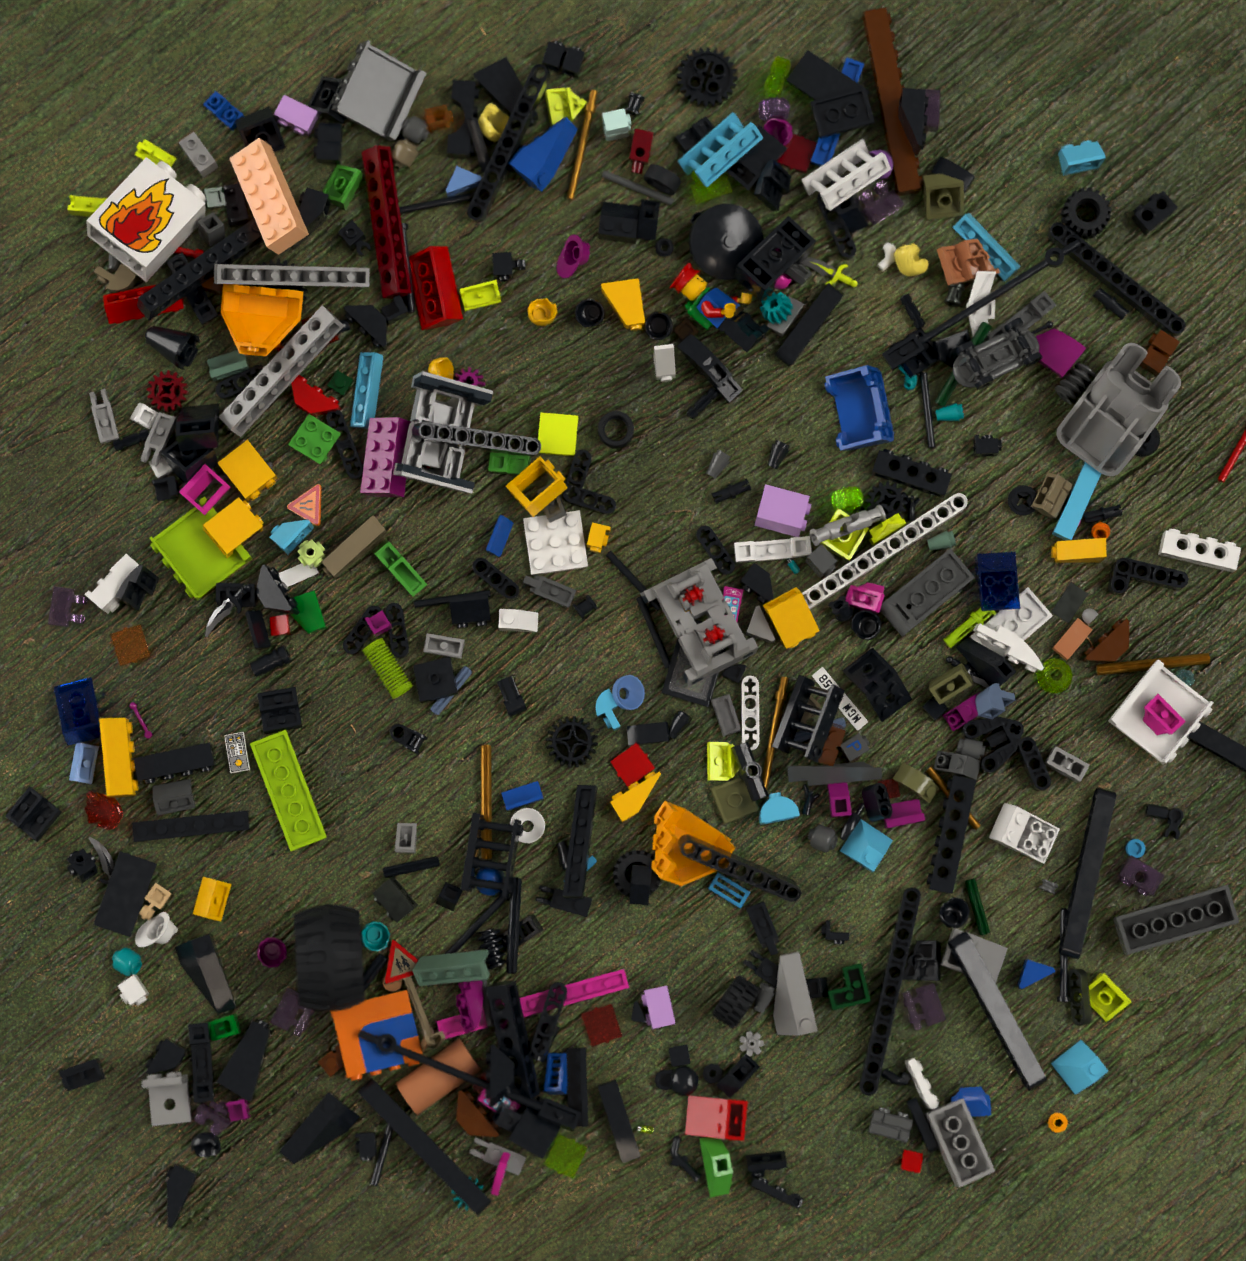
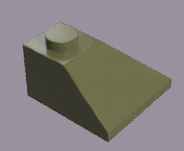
(943, 196)

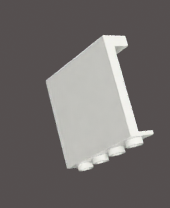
(1178, 695)

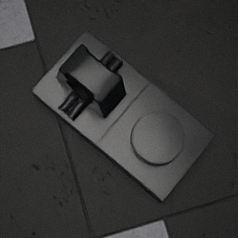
(760, 1162)

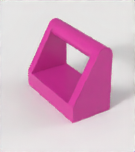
(199, 483)

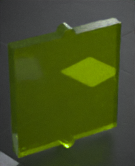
(566, 1156)

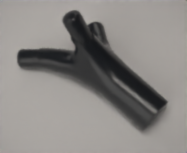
(911, 506)
(809, 799)

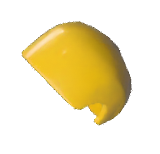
(542, 312)
(441, 367)

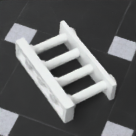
(853, 182)

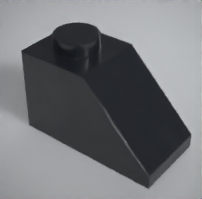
(648, 219)
(737, 1076)

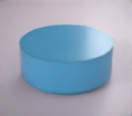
(1135, 848)

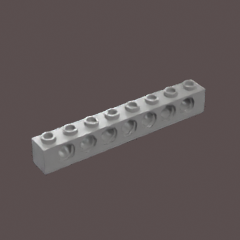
(291, 275)
(281, 371)

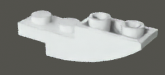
(1016, 649)

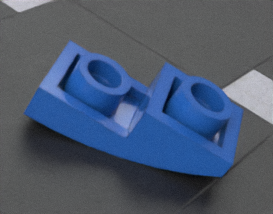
(223, 110)

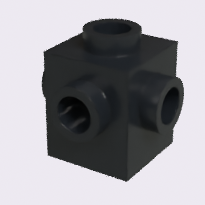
(82, 865)

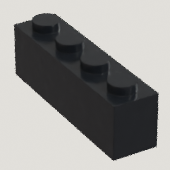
(175, 762)

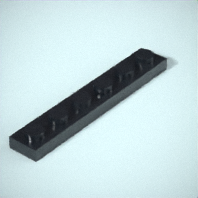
(191, 826)
(580, 841)

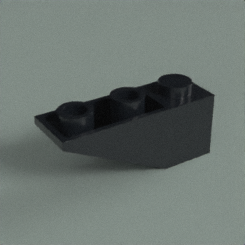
(987, 663)

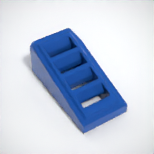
(562, 1073)

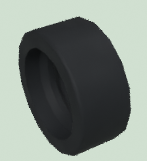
(662, 179)
(615, 415)

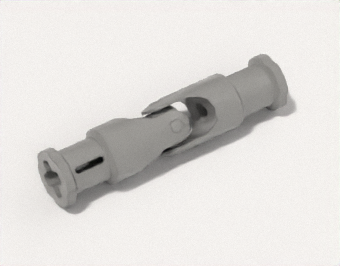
(852, 523)

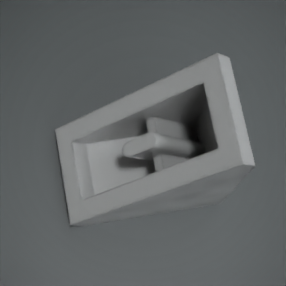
(759, 627)
(406, 838)

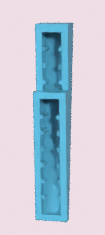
(1076, 502)

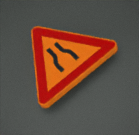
(308, 505)

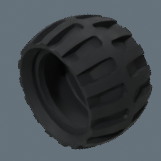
(329, 958)

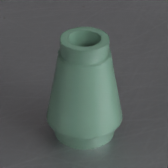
(942, 541)

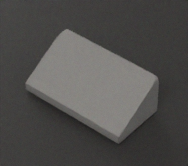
(781, 329)
(444, 646)

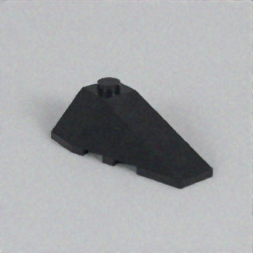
(204, 967)

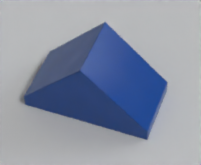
(1033, 972)

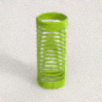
(379, 647)

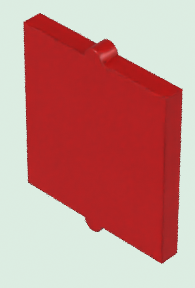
(632, 764)

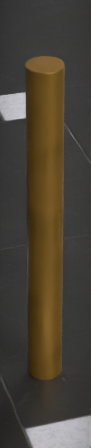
(940, 782)

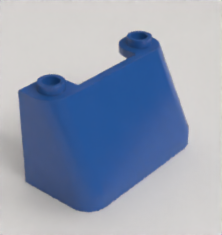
(861, 407)

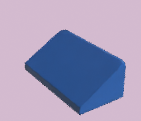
(499, 536)

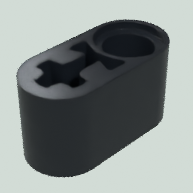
(877, 802)

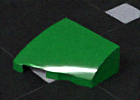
(310, 613)

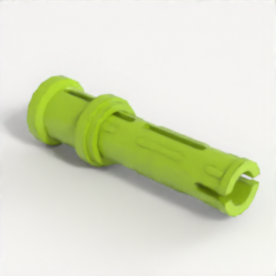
(966, 627)

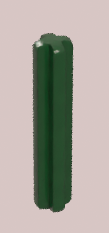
(977, 906)

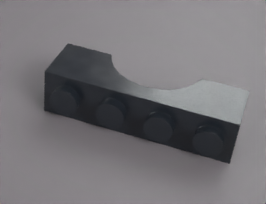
(460, 142)

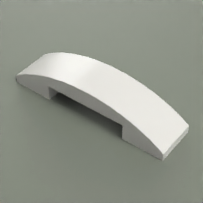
(773, 549)

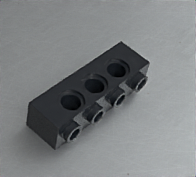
(882, 470)

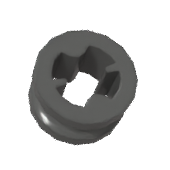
(1048, 886)

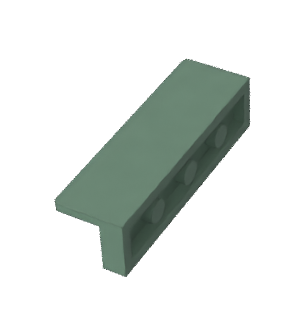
(451, 968)

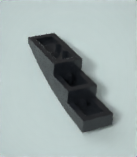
(619, 1121)

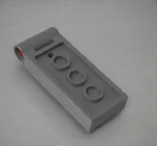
(926, 592)

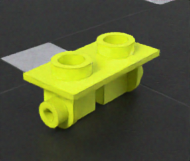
(154, 153)

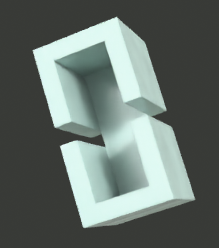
(616, 124)

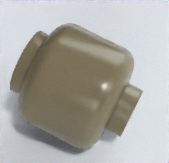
(404, 153)

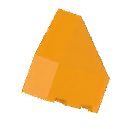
(259, 316)
(669, 862)

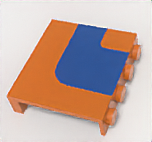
(377, 1016)

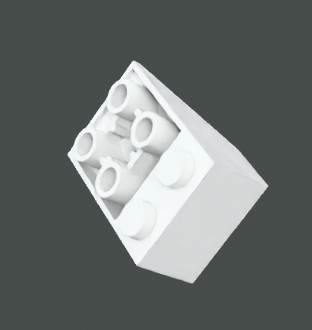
(1024, 832)

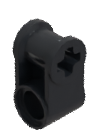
(409, 738)

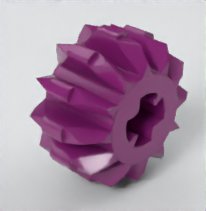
(470, 376)

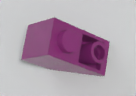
(962, 713)
(839, 800)

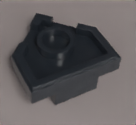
(947, 344)

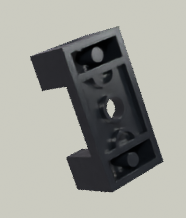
(760, 270)

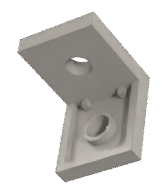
(162, 1088)

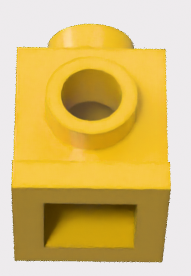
(598, 537)

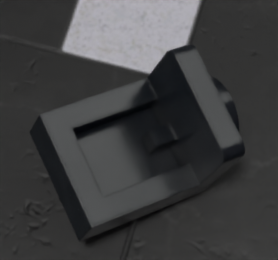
(837, 937)

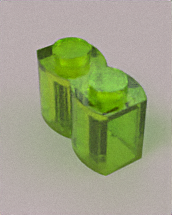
(775, 81)

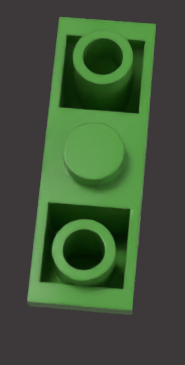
(717, 1166)

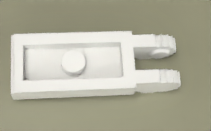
(921, 1084)

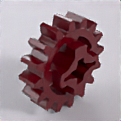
(162, 396)

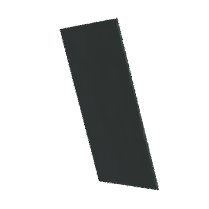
(1069, 602)

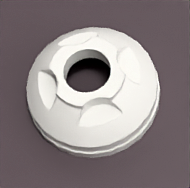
(537, 820)

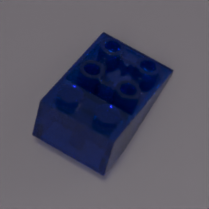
(997, 581)

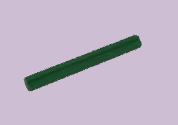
(952, 383)

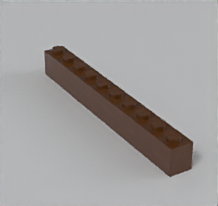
(889, 89)

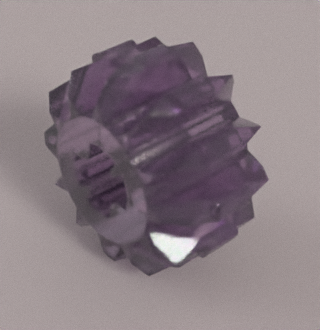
(774, 108)

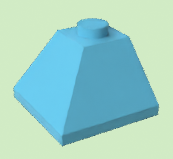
(290, 534)
(866, 845)
(1079, 1067)

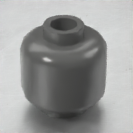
(415, 129)
(823, 838)

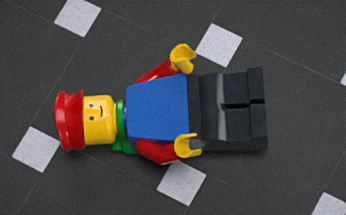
(718, 309)

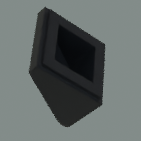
(933, 708)
(449, 896)
(817, 987)
(637, 1014)

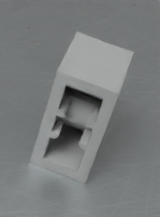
(198, 154)
(1066, 764)

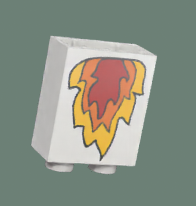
(147, 218)

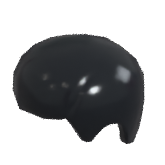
(590, 312)
(658, 325)
(866, 625)
(954, 913)
(684, 1081)
(206, 1144)

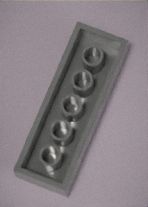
(1175, 920)

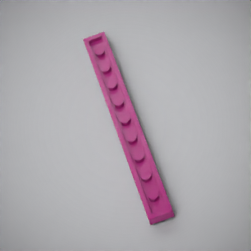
(534, 1003)

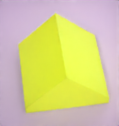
(847, 544)
(1106, 997)

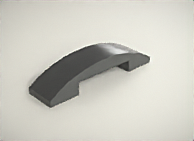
(1029, 314)

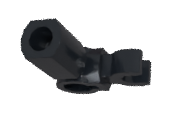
(1161, 812)

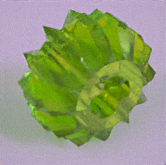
(847, 499)

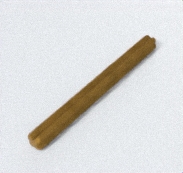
(1141, 665)
(486, 797)

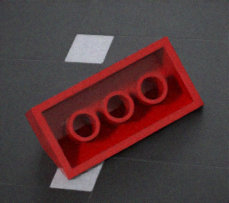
(435, 288)

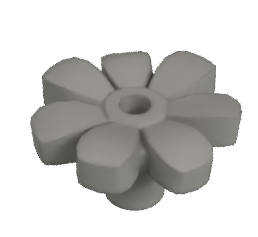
(756, 1043)

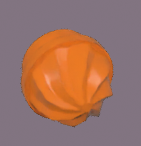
(1100, 530)

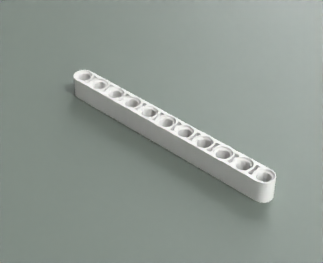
(887, 550)

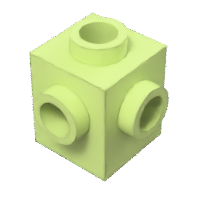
(314, 560)

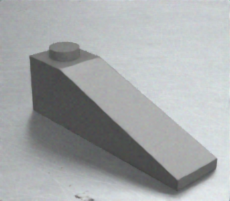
(793, 1006)

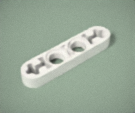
(753, 713)

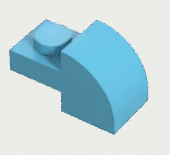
(605, 705)

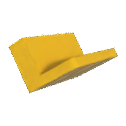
(212, 899)

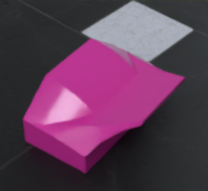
(866, 597)
(1161, 716)

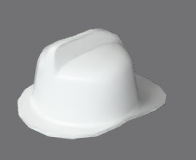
(156, 930)

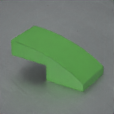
(507, 463)

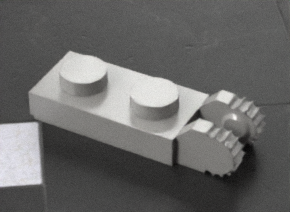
(104, 418)
(158, 437)
(494, 1155)

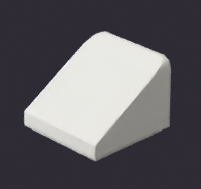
(144, 415)

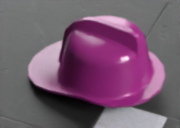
(573, 255)

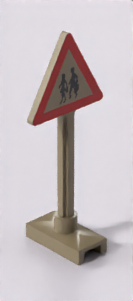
(400, 968)

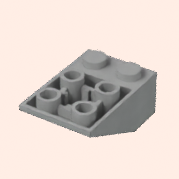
(990, 952)

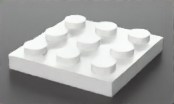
(555, 544)

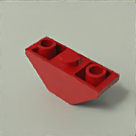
(311, 398)

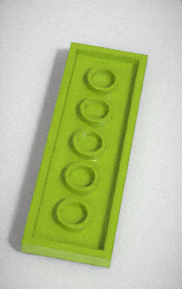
(288, 790)

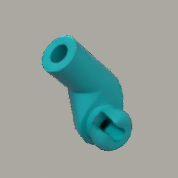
(909, 383)

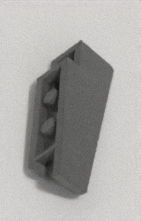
(833, 774)

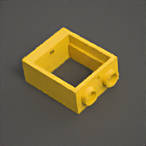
(527, 477)

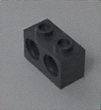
(1156, 215)

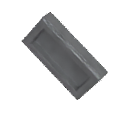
(726, 715)

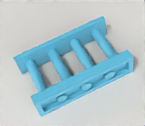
(724, 157)

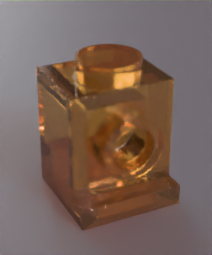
(434, 113)

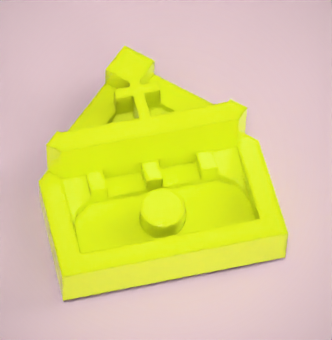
(563, 103)
(886, 528)
(720, 761)

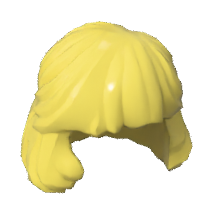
(492, 122)
(908, 260)

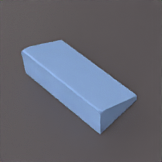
(84, 763)

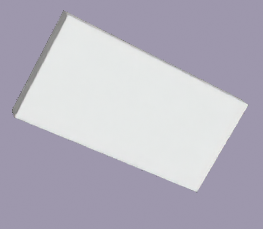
(1019, 621)

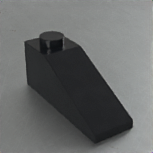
(178, 1189)

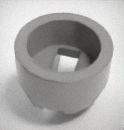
(1089, 615)

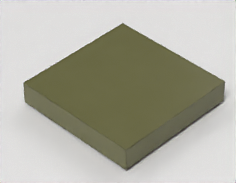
(733, 800)

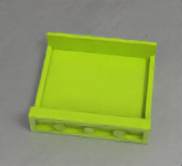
(195, 555)

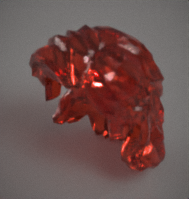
(104, 810)

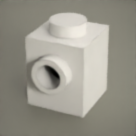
(133, 991)

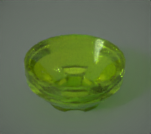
(1045, 680)

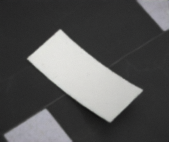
(297, 574)

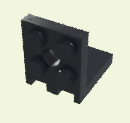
(878, 683)

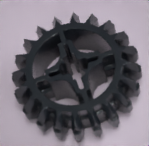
(581, 742)

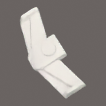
(981, 288)

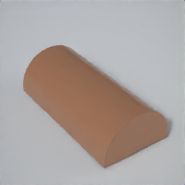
(428, 1085)

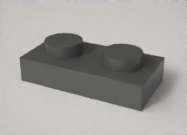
(554, 509)

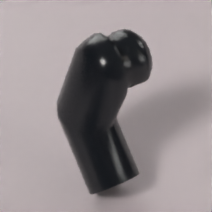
(895, 1079)

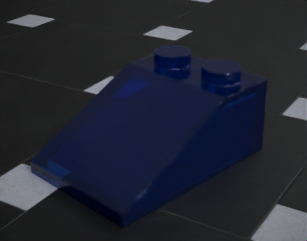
(78, 711)

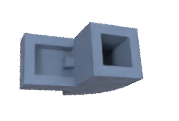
(993, 701)

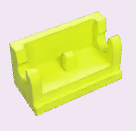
(84, 205)
(480, 295)

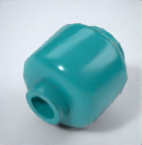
(127, 962)

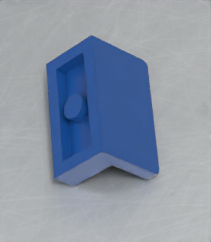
(522, 796)

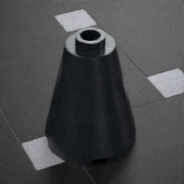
(174, 345)

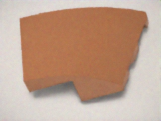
(963, 261)

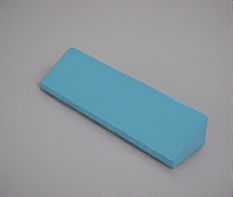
(970, 228)
(366, 389)

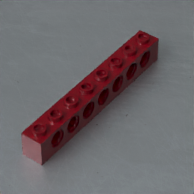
(386, 222)

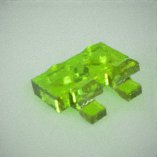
(717, 189)

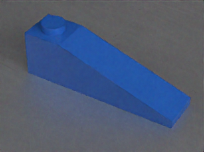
(542, 157)

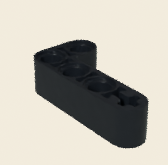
(1149, 578)

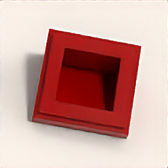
(280, 625)
(911, 1161)

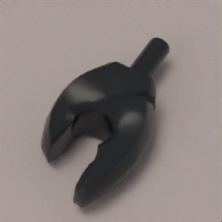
(851, 822)

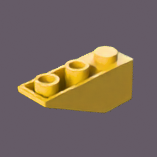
(631, 802)

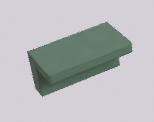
(227, 365)

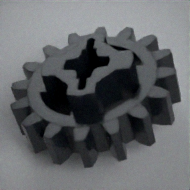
(883, 493)

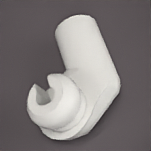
(889, 250)

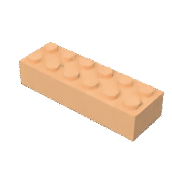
(268, 196)

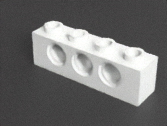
(1169, 549)

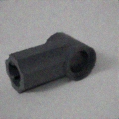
(512, 699)

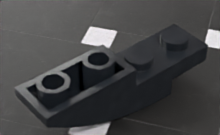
(711, 367)

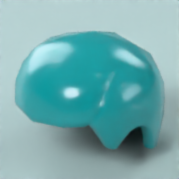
(375, 936)

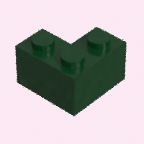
(855, 989)

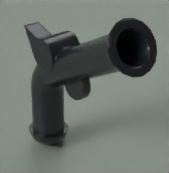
(682, 1161)

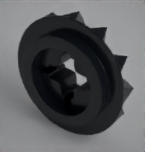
(1013, 500)

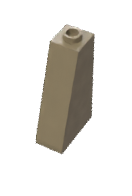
(354, 547)

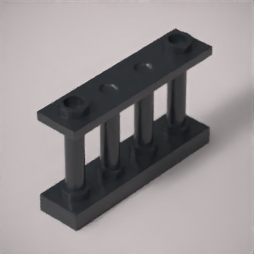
(793, 714)
(476, 843)

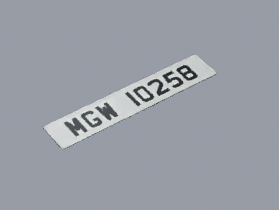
(846, 705)

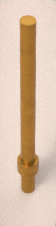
(589, 110)
(781, 696)

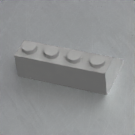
(959, 1142)

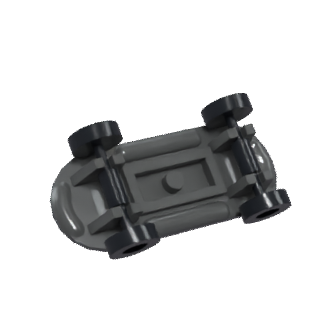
(983, 363)

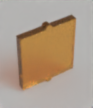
(130, 645)

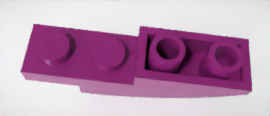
(470, 1004)

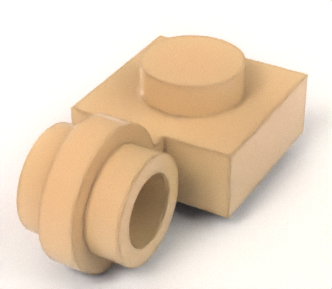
(157, 897)

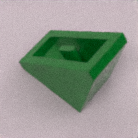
(224, 1027)

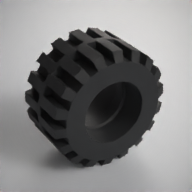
(1095, 201)
(622, 865)
(736, 1001)

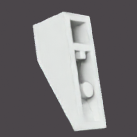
(664, 362)

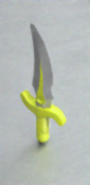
(828, 270)

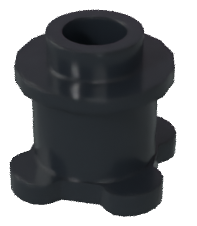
(841, 609)

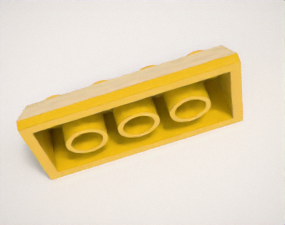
(117, 757)

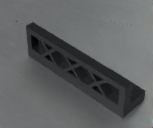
(578, 1083)

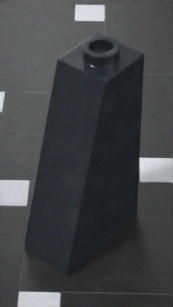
(502, 87)
(246, 1063)

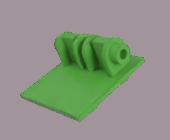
(314, 439)

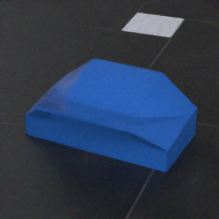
(976, 1100)

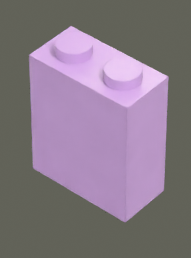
(783, 511)

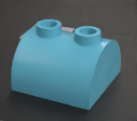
(778, 809)

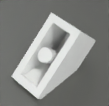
(518, 620)

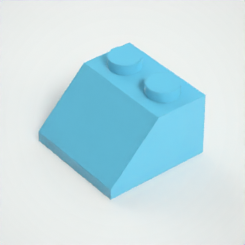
(1081, 157)

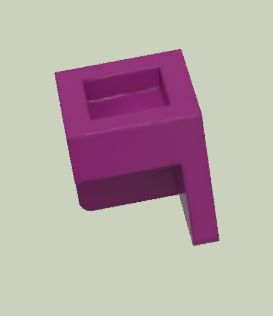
(378, 623)
(238, 1110)

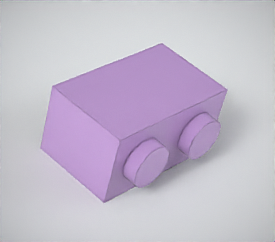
(296, 116)
(658, 1006)

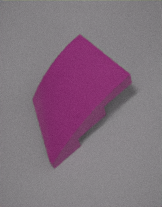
(1058, 351)

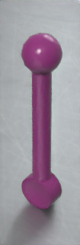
(148, 734)

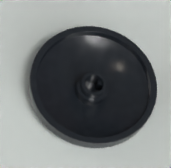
(723, 239)

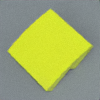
(558, 434)

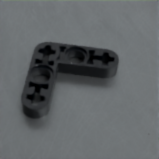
(582, 493)

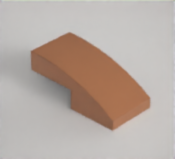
(1072, 639)

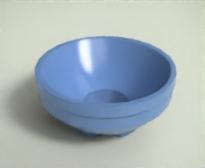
(634, 692)

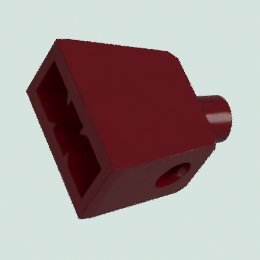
(643, 142)

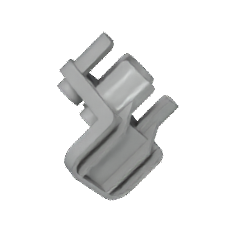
(1117, 412)

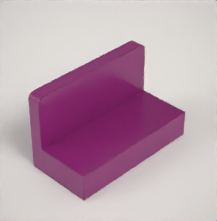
(905, 813)

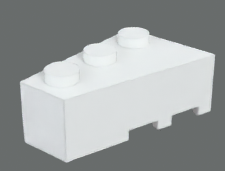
(108, 587)

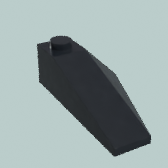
(324, 1124)

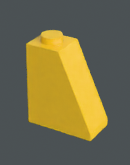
(626, 302)
(1079, 551)

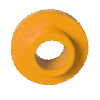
(1051, 1122)

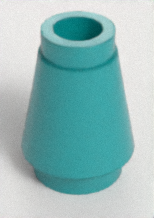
(950, 413)

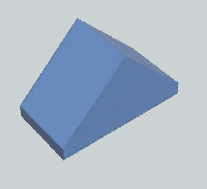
(462, 181)

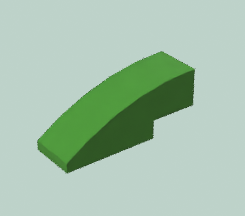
(399, 568)

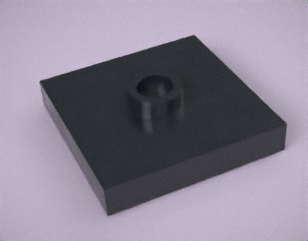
(435, 679)

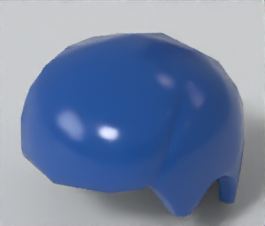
(490, 875)

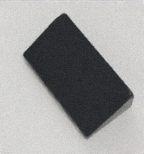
(258, 630)

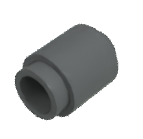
(970, 748)

